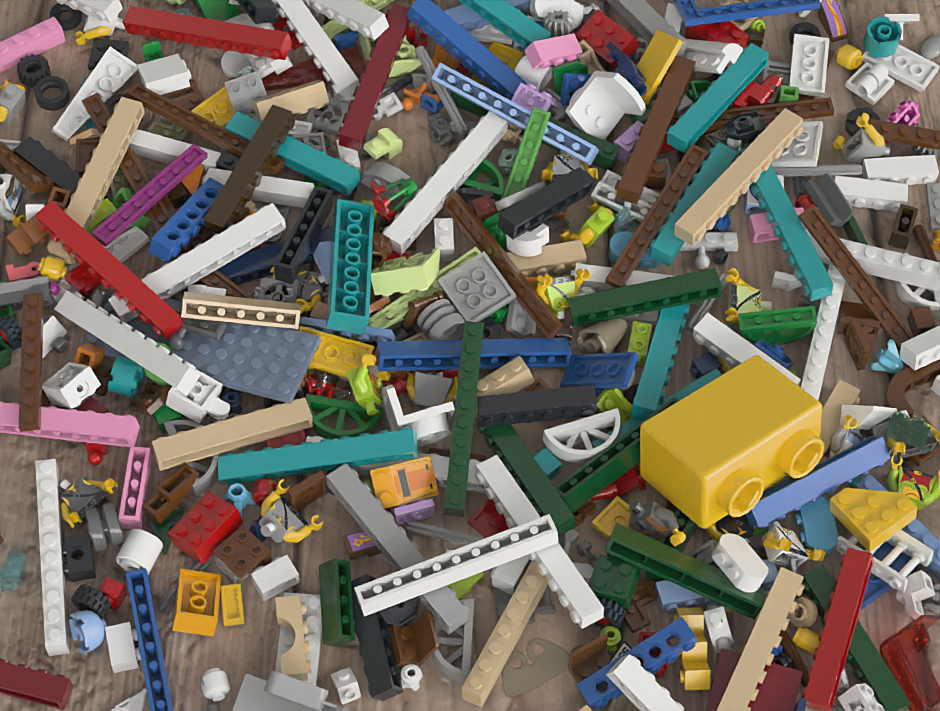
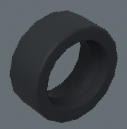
(55, 103)

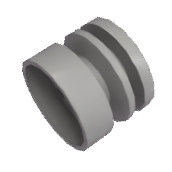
(441, 321)

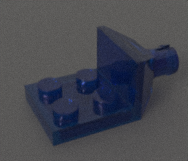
(627, 69)

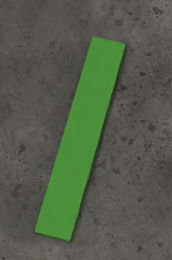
(527, 152)

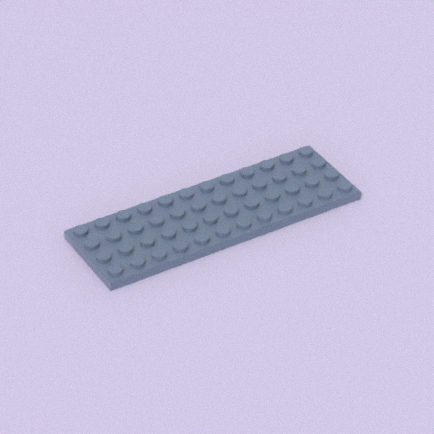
(246, 357)

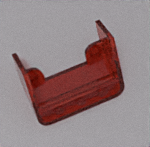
(908, 665)

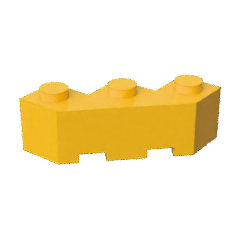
(693, 664)

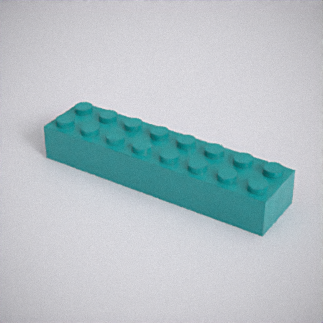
(350, 267)

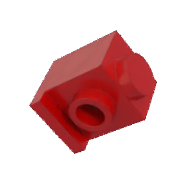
(114, 592)

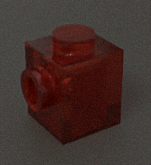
(483, 207)

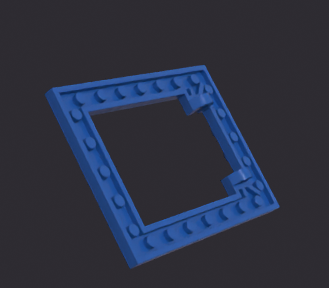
(694, 16)

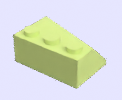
(405, 61)
(406, 275)

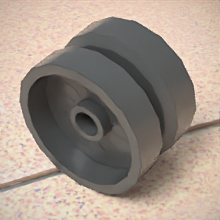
(100, 528)

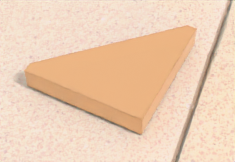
(88, 134)

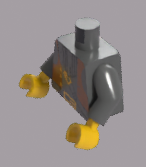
(655, 522)

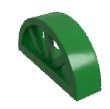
(492, 172)
(778, 325)
(342, 409)

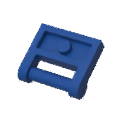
(572, 83)

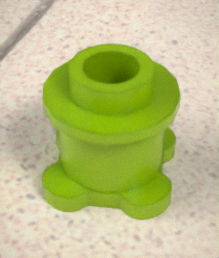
(612, 642)

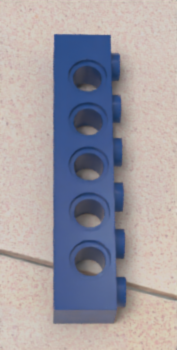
(185, 222)
(659, 641)

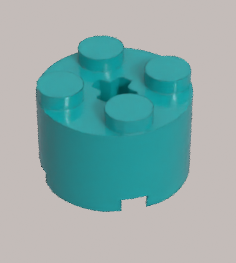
(882, 37)
(126, 377)

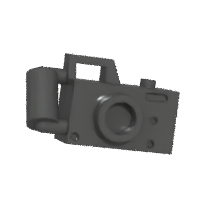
(441, 129)

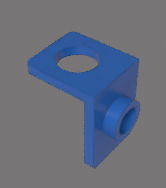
(430, 104)

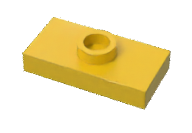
(232, 604)

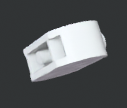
(541, 8)
(739, 562)

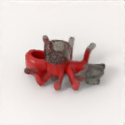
(323, 383)

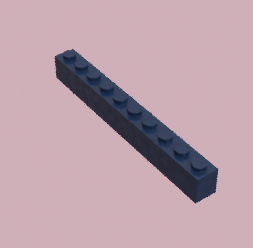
(260, 261)

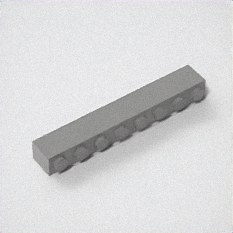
(646, 20)

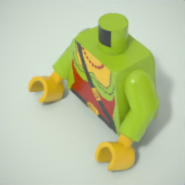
(365, 386)
(916, 485)

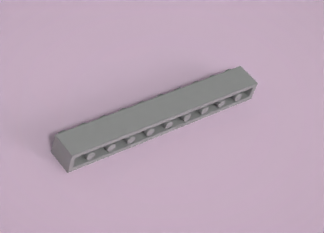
(393, 542)

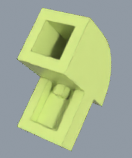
(384, 144)

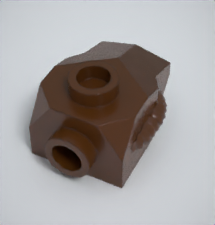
(380, 249)

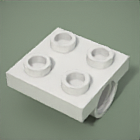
(870, 82)

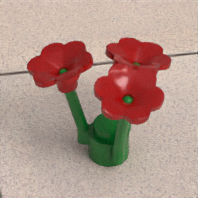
(406, 188)

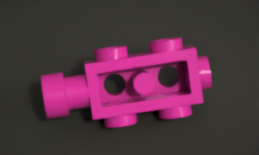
(905, 114)

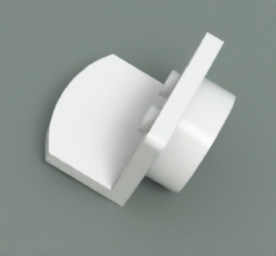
(603, 102)
(429, 424)

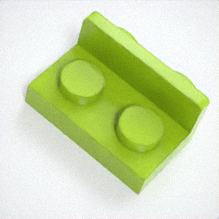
(611, 399)

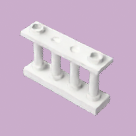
(903, 543)

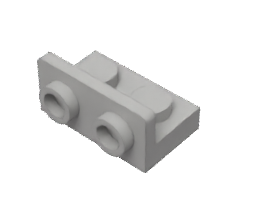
(519, 321)

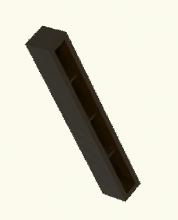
(249, 169)

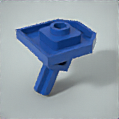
(774, 352)

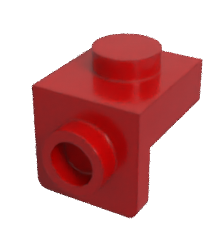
(629, 482)

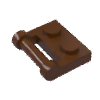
(189, 100)
(417, 306)
(147, 402)

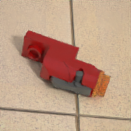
(760, 94)

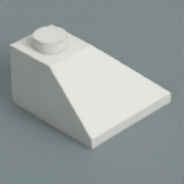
(866, 415)

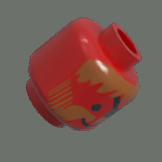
(262, 490)

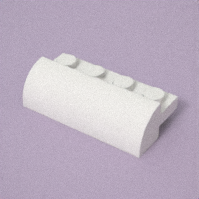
(711, 55)
(264, 64)
(606, 195)

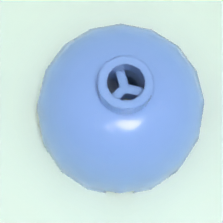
(87, 629)

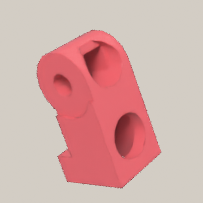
(23, 272)

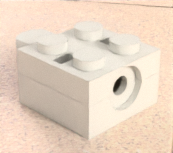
(71, 385)
(200, 400)

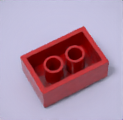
(600, 31)
(718, 32)
(205, 527)

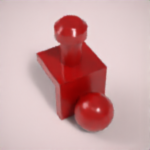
(95, 453)

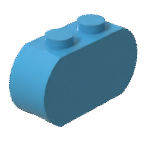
(619, 242)
(817, 526)

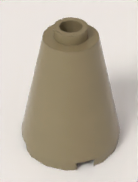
(602, 336)

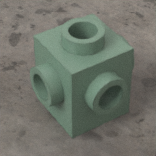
(507, 160)

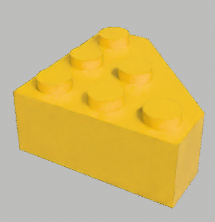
(872, 514)

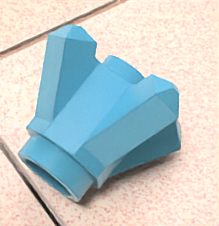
(888, 359)
(238, 497)

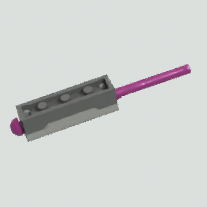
(12, 292)

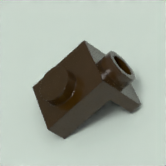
(103, 375)

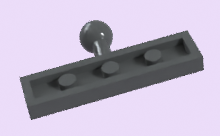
(204, 328)

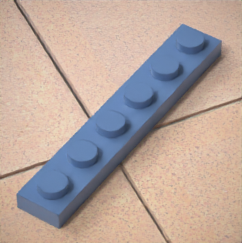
(371, 333)

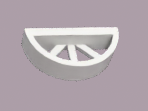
(913, 300)
(580, 428)

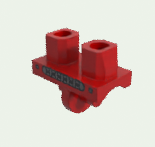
(413, 36)

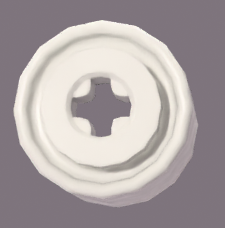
(537, 77)
(139, 551)

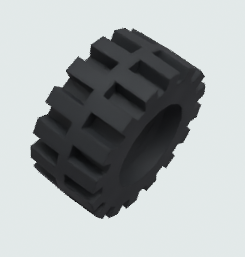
(29, 63)
(90, 599)

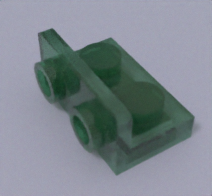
(907, 431)

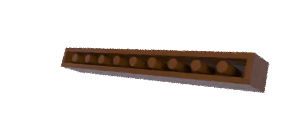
(655, 130)

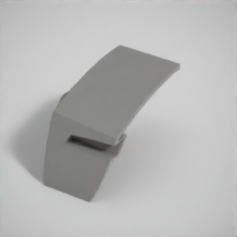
(281, 694)

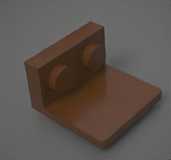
(852, 310)
(243, 552)
(415, 643)
(589, 658)

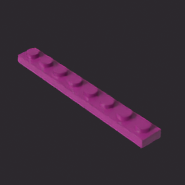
(149, 195)

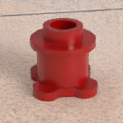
(804, 201)
(399, 385)

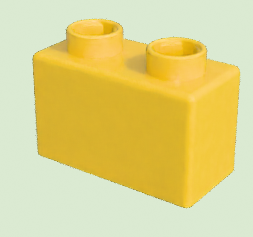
(731, 442)

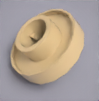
(804, 613)

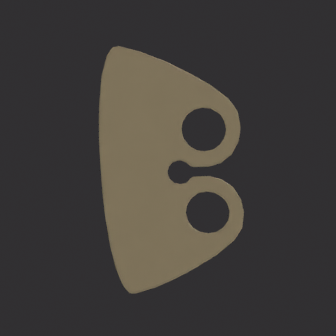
(529, 677)

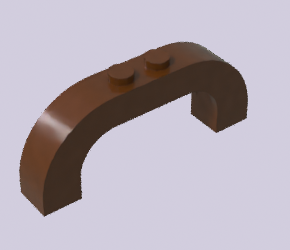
(908, 380)

